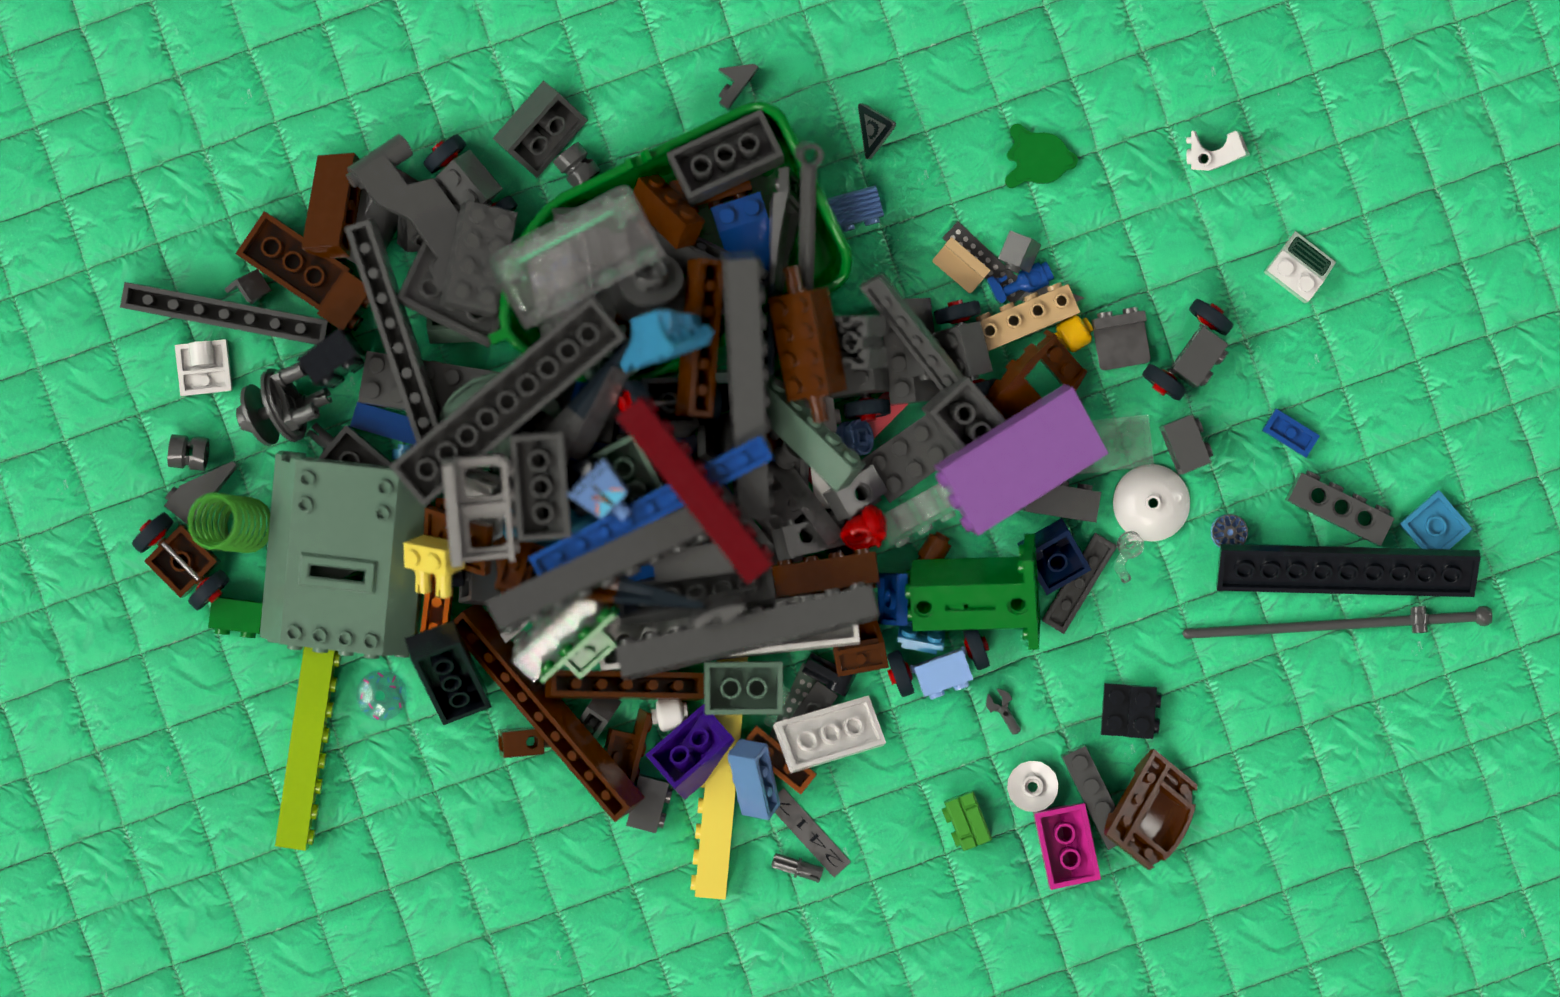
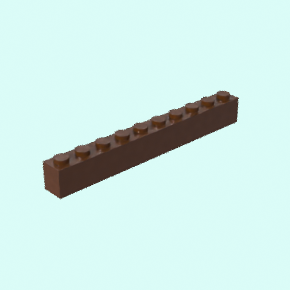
(549, 716)

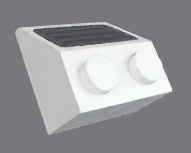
(1300, 267)

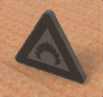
(874, 129)

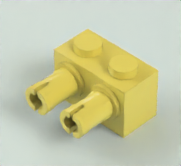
(428, 556)

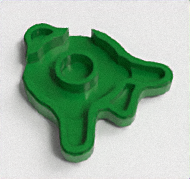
(1038, 156)

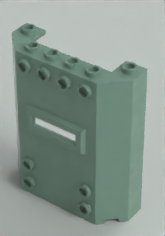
(347, 520)

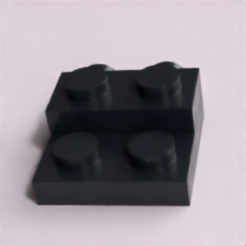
(1130, 711)

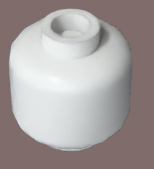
(669, 714)

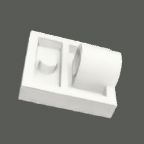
(203, 367)

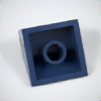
(1058, 557)

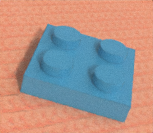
(1435, 524)

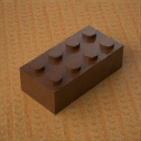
(278, 254)
(818, 576)

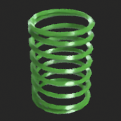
(224, 540)

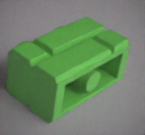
(967, 821)

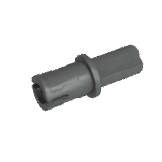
(797, 867)

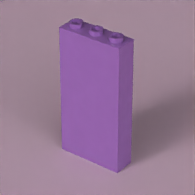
(1020, 460)

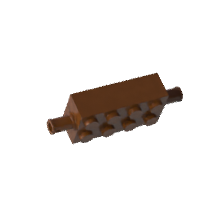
(807, 344)

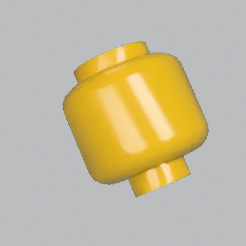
(1074, 333)

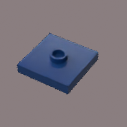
(892, 600)

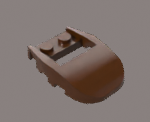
(1015, 393)

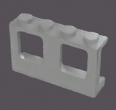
(462, 509)

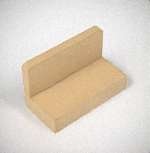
(961, 265)

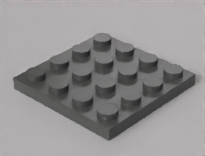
(423, 297)

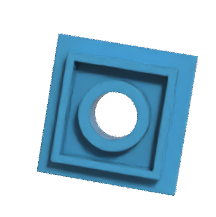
(921, 640)

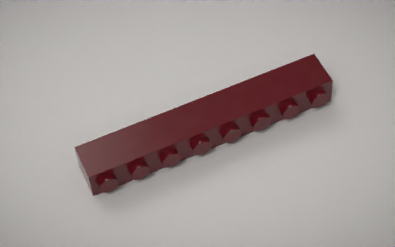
(695, 489)

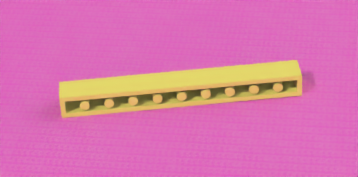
(717, 820)

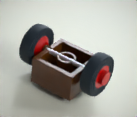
(181, 561)

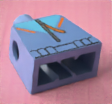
(602, 491)

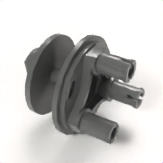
(650, 289)
(279, 406)

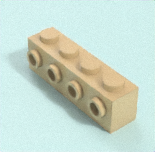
(1026, 318)

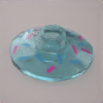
(394, 691)

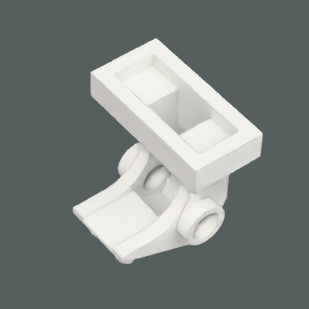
(1231, 151)

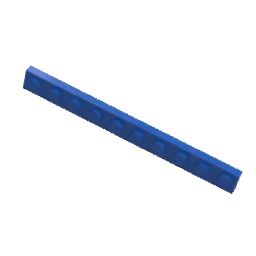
(648, 508)

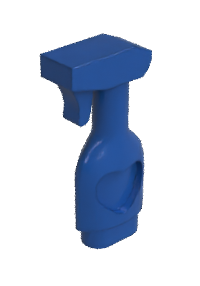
(1028, 282)

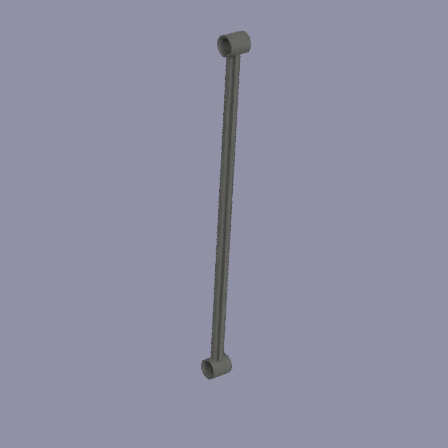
(806, 243)

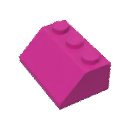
(1066, 845)

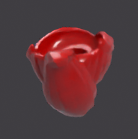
(865, 529)

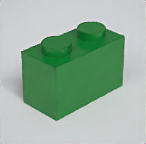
(236, 615)

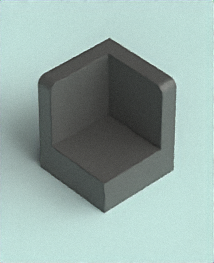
(251, 286)

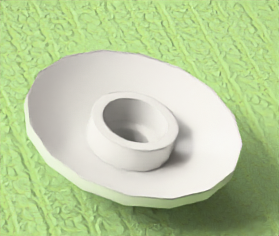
(1041, 775)

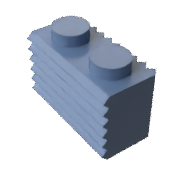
(857, 207)

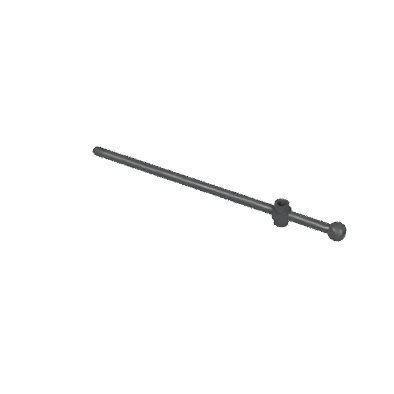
(1417, 619)

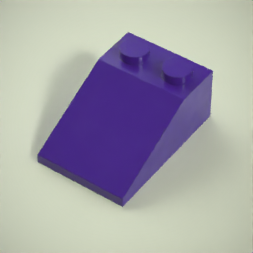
(691, 752)

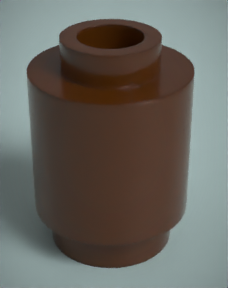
(934, 547)

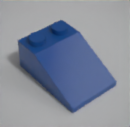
(744, 226)

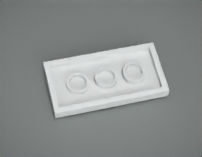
(829, 734)

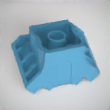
(662, 337)

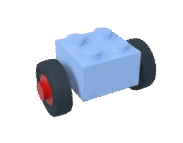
(942, 671)

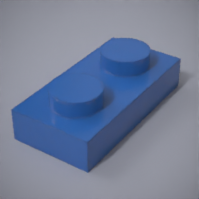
(1290, 433)

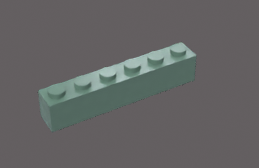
(811, 440)

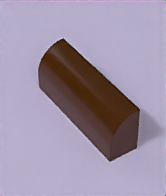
(331, 207)

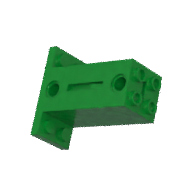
(977, 593)

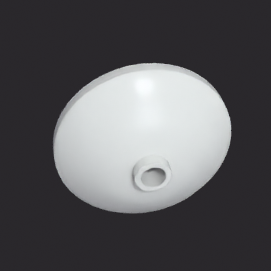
(1132, 505)

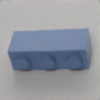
(754, 779)

